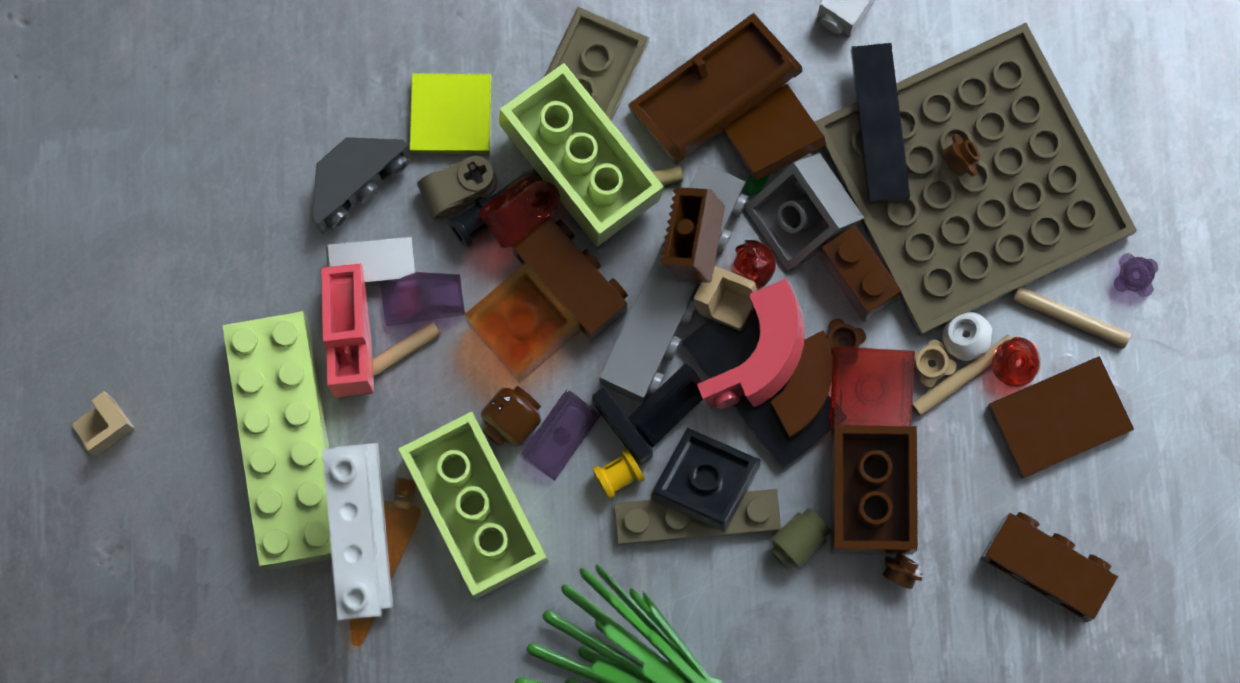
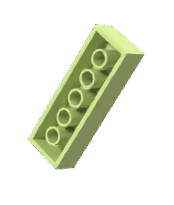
(281, 437)

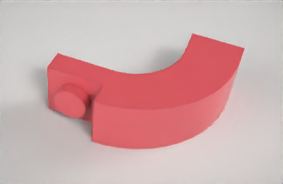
(774, 357)

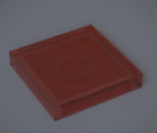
(872, 387)

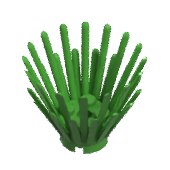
(610, 664)

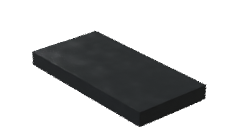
(722, 348)

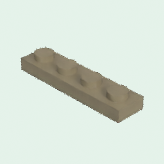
(654, 522)

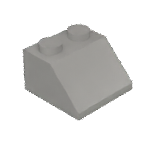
(803, 211)

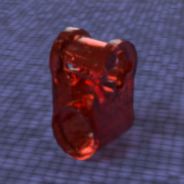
(515, 214)

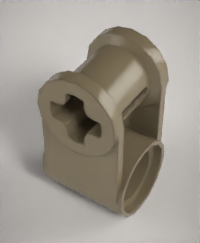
(454, 189)

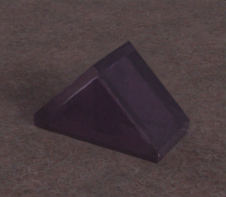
(422, 298)

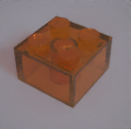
(523, 322)

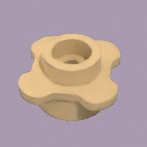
(943, 367)

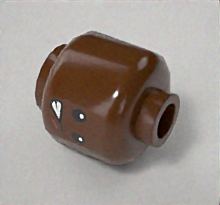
(511, 416)

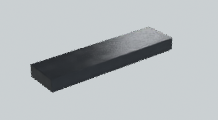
(880, 123)

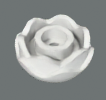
(969, 347)

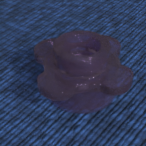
(1146, 270)

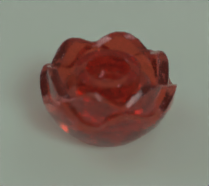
(755, 262)
(1005, 362)

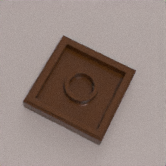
(774, 133)

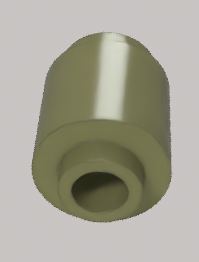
(799, 539)

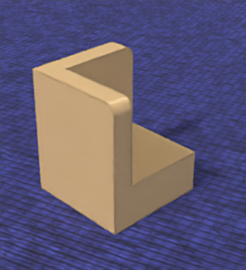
(726, 299)
(102, 425)

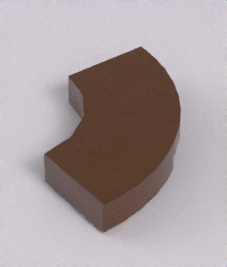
(807, 387)

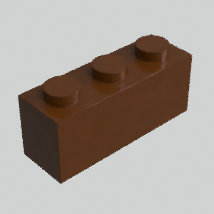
(572, 276)
(1050, 566)

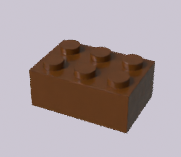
(874, 489)

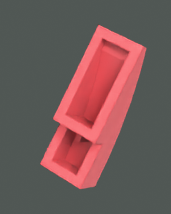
(346, 331)

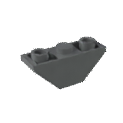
(353, 175)

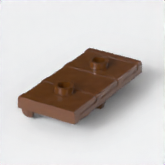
(714, 88)

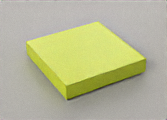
(450, 113)

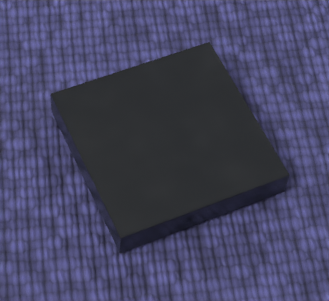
(705, 479)

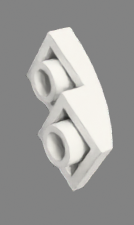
(380, 258)

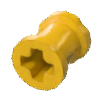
(618, 473)

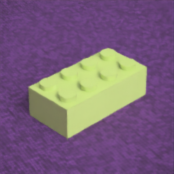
(580, 154)
(473, 505)

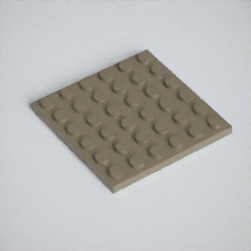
(1022, 217)

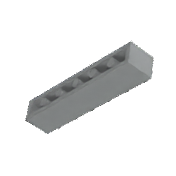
(664, 305)

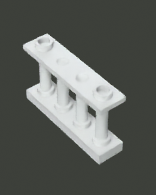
(357, 530)

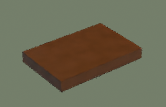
(1060, 417)

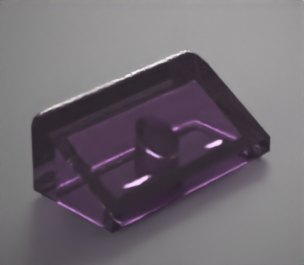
(560, 435)

